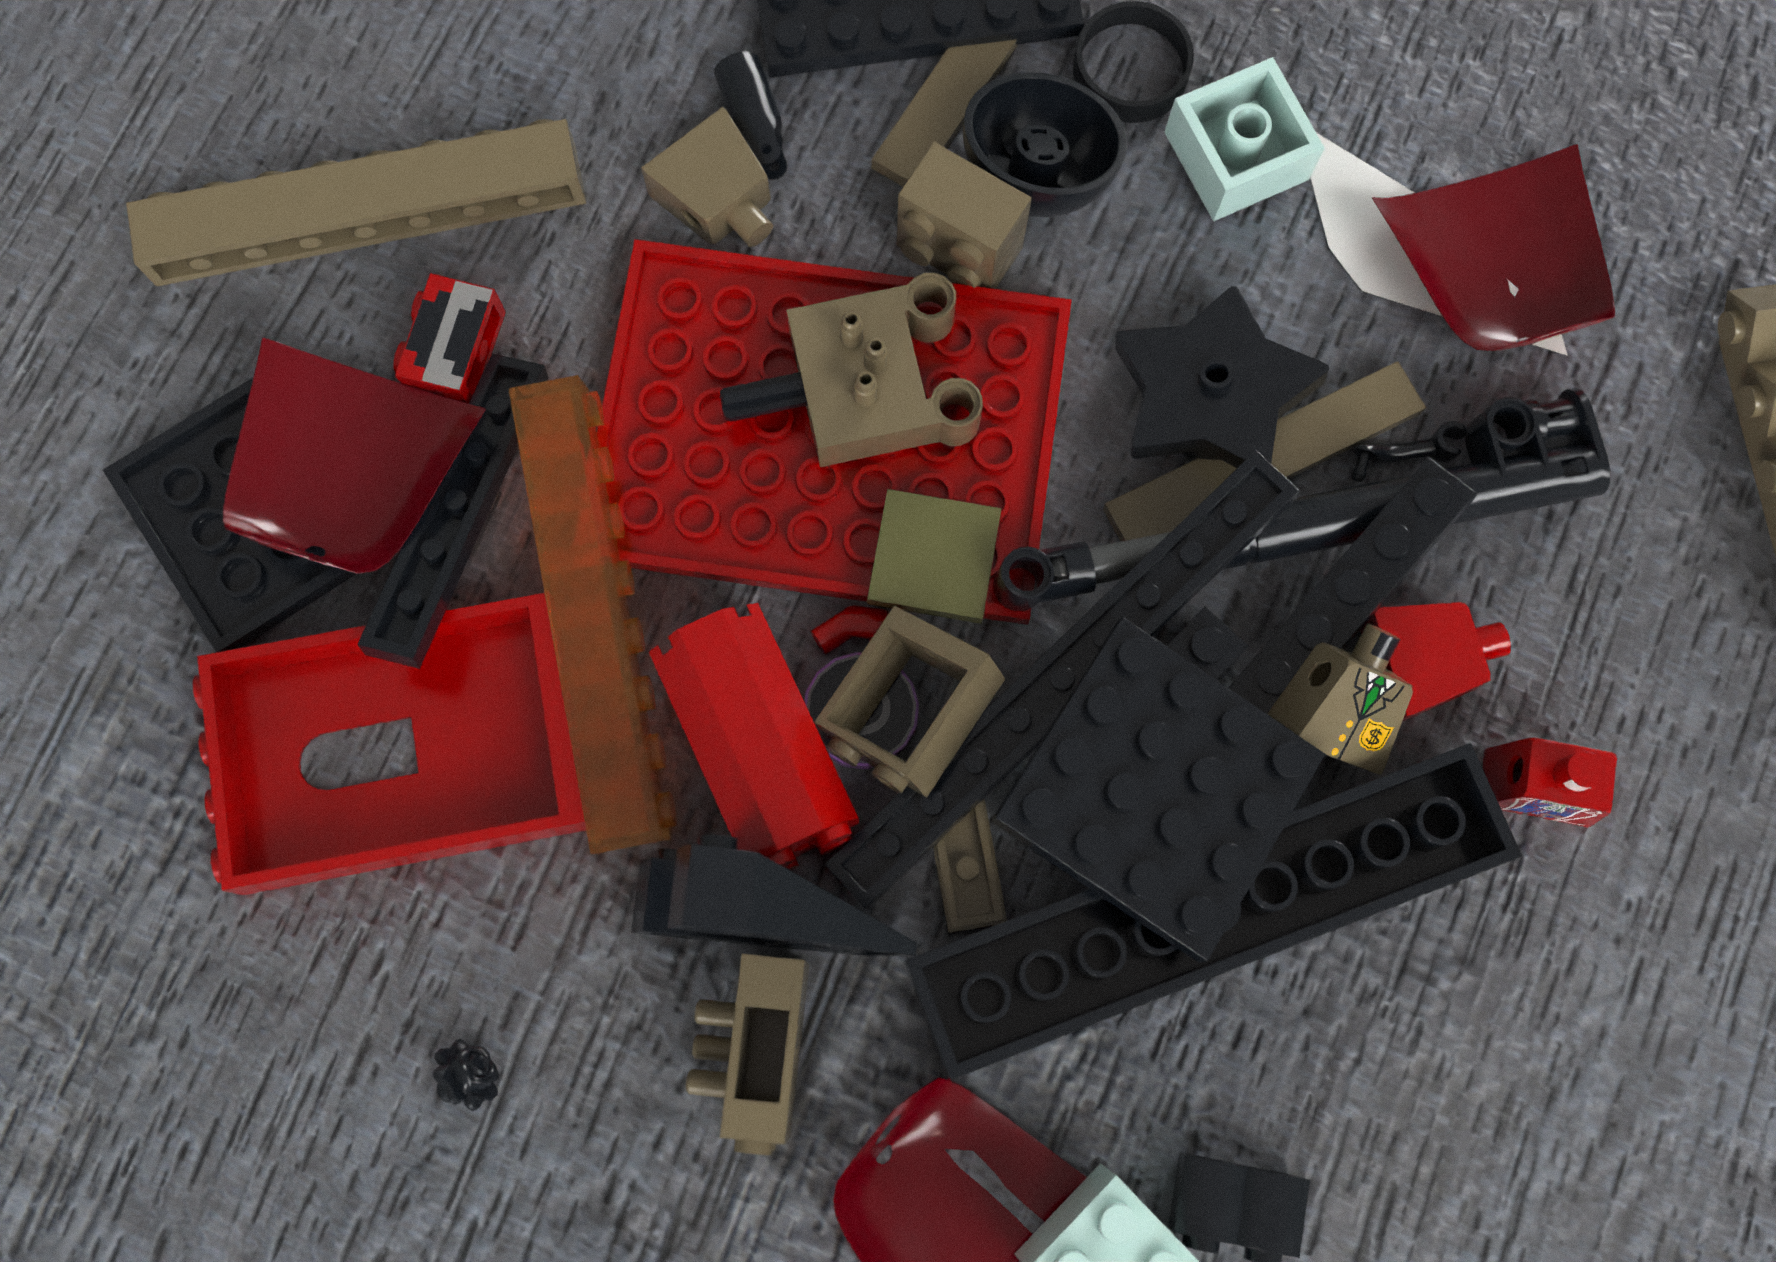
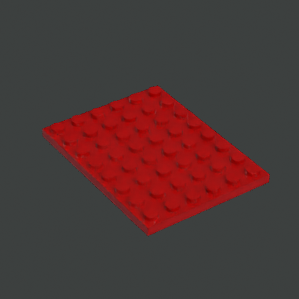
(750, 492)

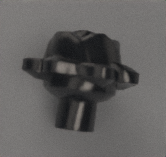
(465, 1075)

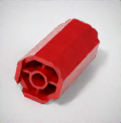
(755, 737)

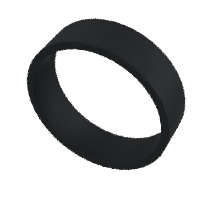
(1145, 15)

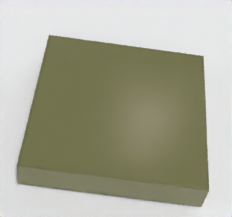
(934, 556)

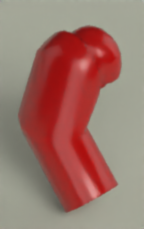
(848, 623)

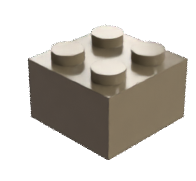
(961, 219)

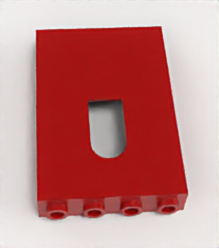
(484, 734)

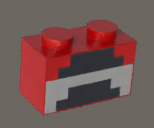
(449, 337)

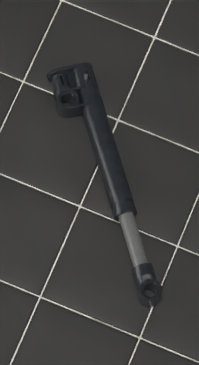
(1539, 464)

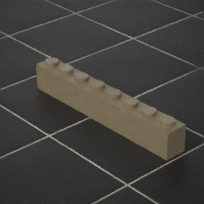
(355, 202)

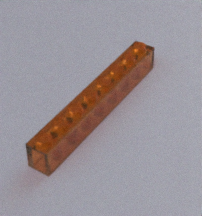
(591, 616)

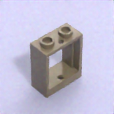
(872, 676)

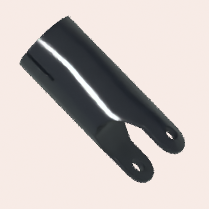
(752, 108)

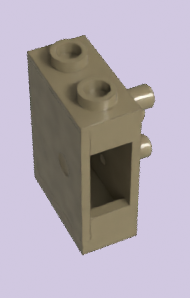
(760, 1053)

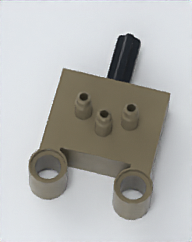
(864, 375)

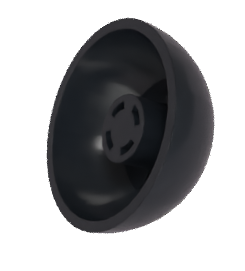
(1045, 139)

